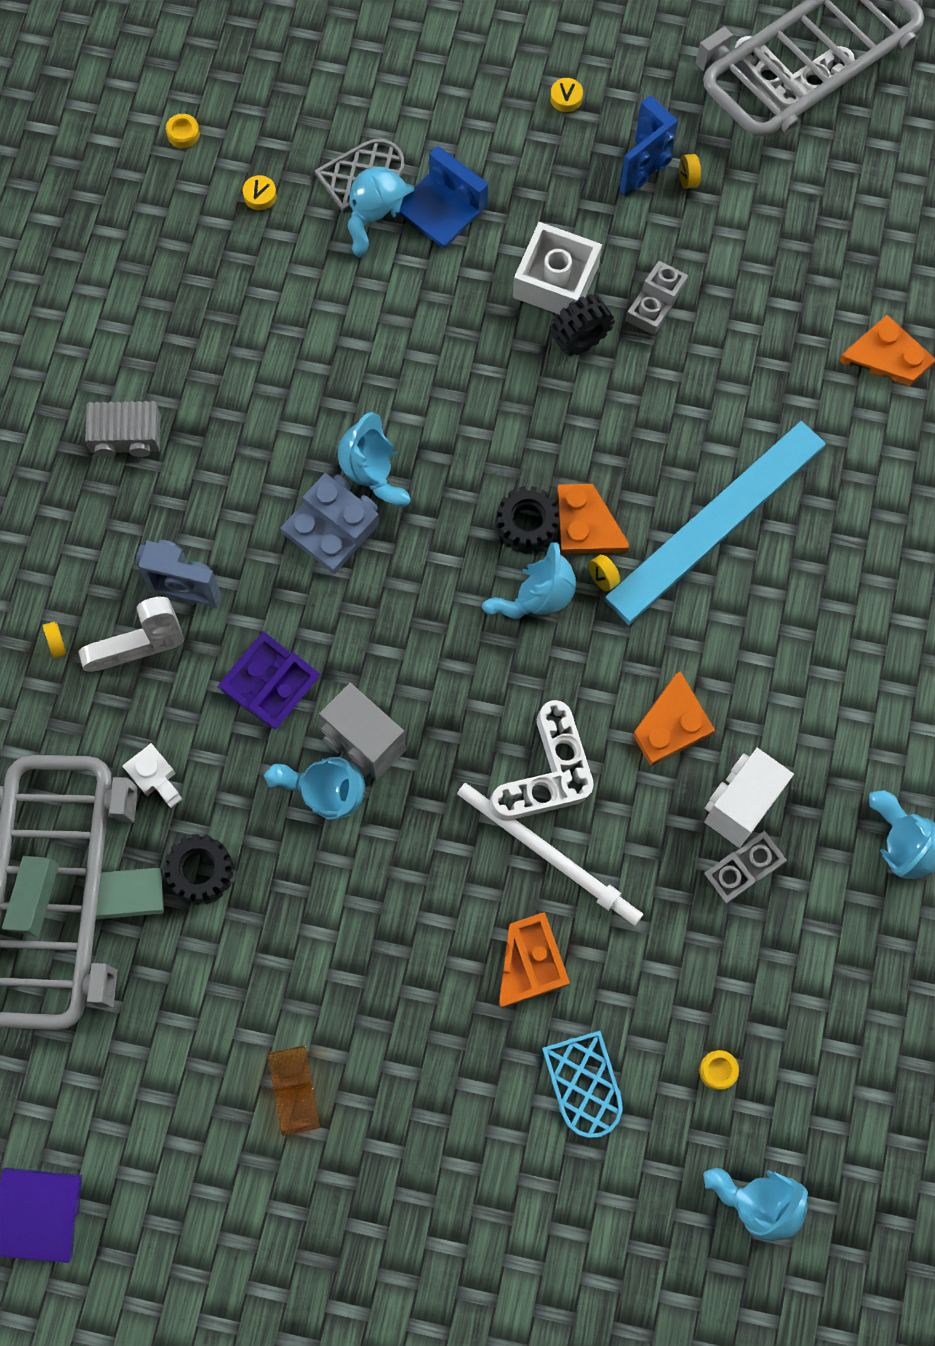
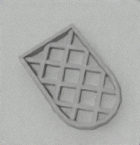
(320, 172)

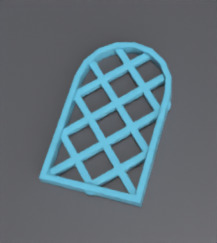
(588, 1095)

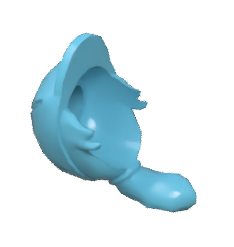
(371, 198)
(366, 460)
(544, 592)
(329, 786)
(910, 839)
(767, 1206)

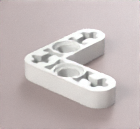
(772, 88)
(158, 633)
(557, 780)

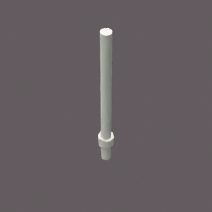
(607, 896)

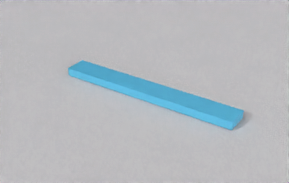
(714, 522)

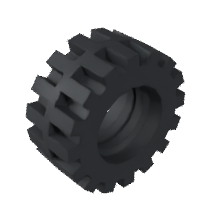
(582, 325)
(532, 501)
(182, 853)

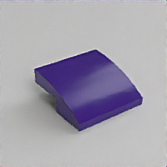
(268, 680)
(38, 1214)

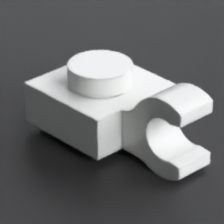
(152, 773)

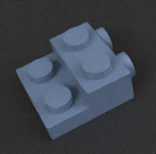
(331, 522)
(169, 574)

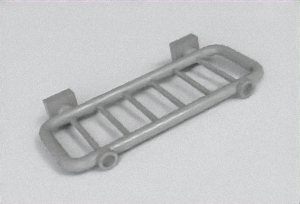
(716, 58)
(121, 803)

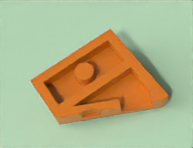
(890, 353)
(587, 523)
(672, 722)
(531, 962)

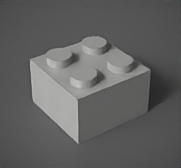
(362, 732)

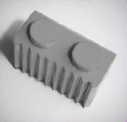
(123, 428)

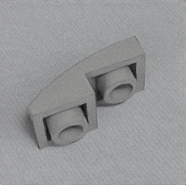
(656, 298)
(745, 867)

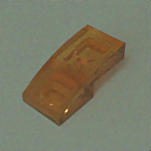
(293, 1090)

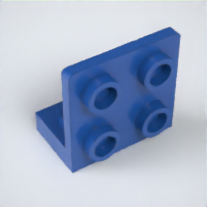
(654, 145)
(445, 199)

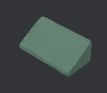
(131, 893)
(30, 895)

